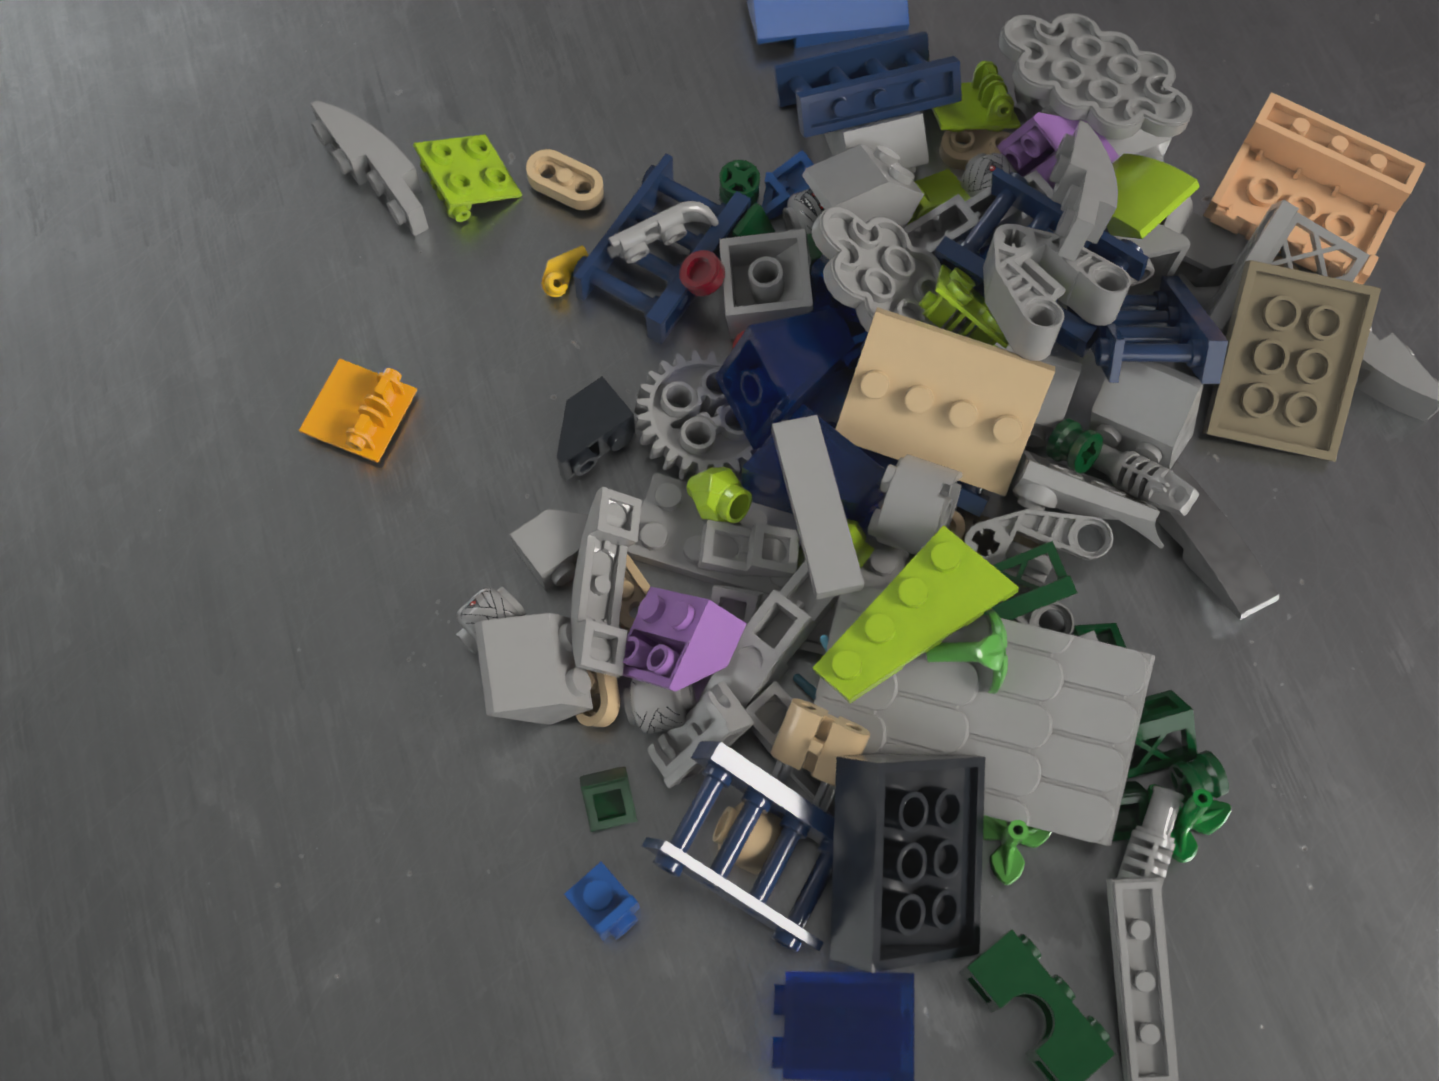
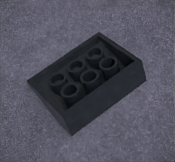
(907, 859)

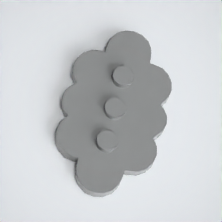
(1095, 76)
(875, 266)

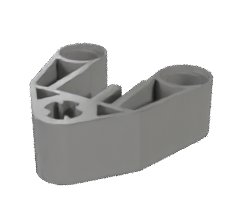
(1028, 276)
(1040, 528)

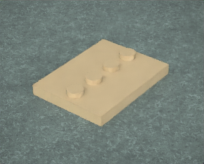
(943, 400)

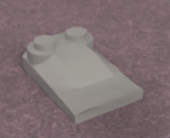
(1047, 483)

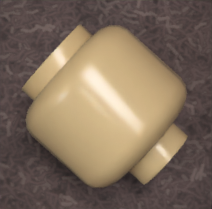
(759, 842)

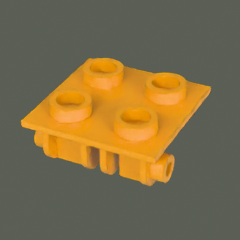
(359, 409)

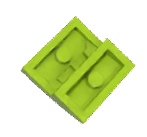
(1146, 194)

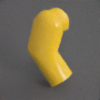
(559, 271)

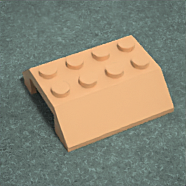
(1326, 172)

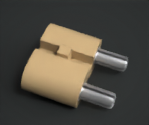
(811, 742)

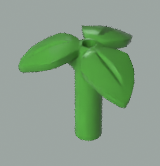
(989, 652)
(1007, 860)

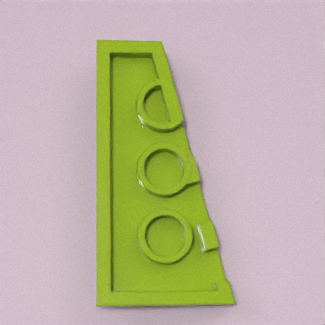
(923, 605)

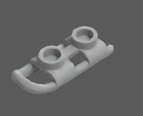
(663, 226)

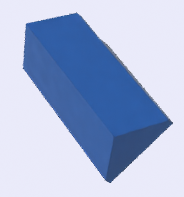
(825, 20)

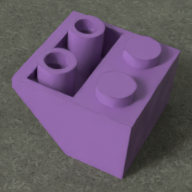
(1036, 143)
(679, 639)

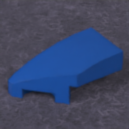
(783, 183)

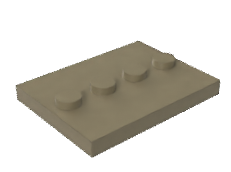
(1291, 360)

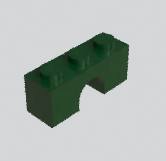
(1070, 1044)

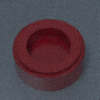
(702, 273)

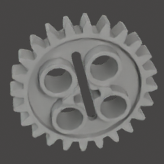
(702, 418)

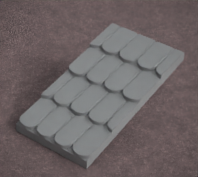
(1049, 737)

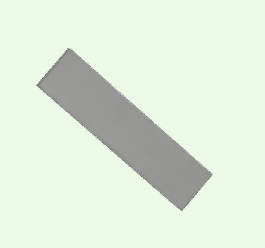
(817, 507)
(1142, 979)

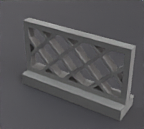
(1265, 244)

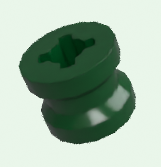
(742, 176)
(1074, 445)
(1201, 773)

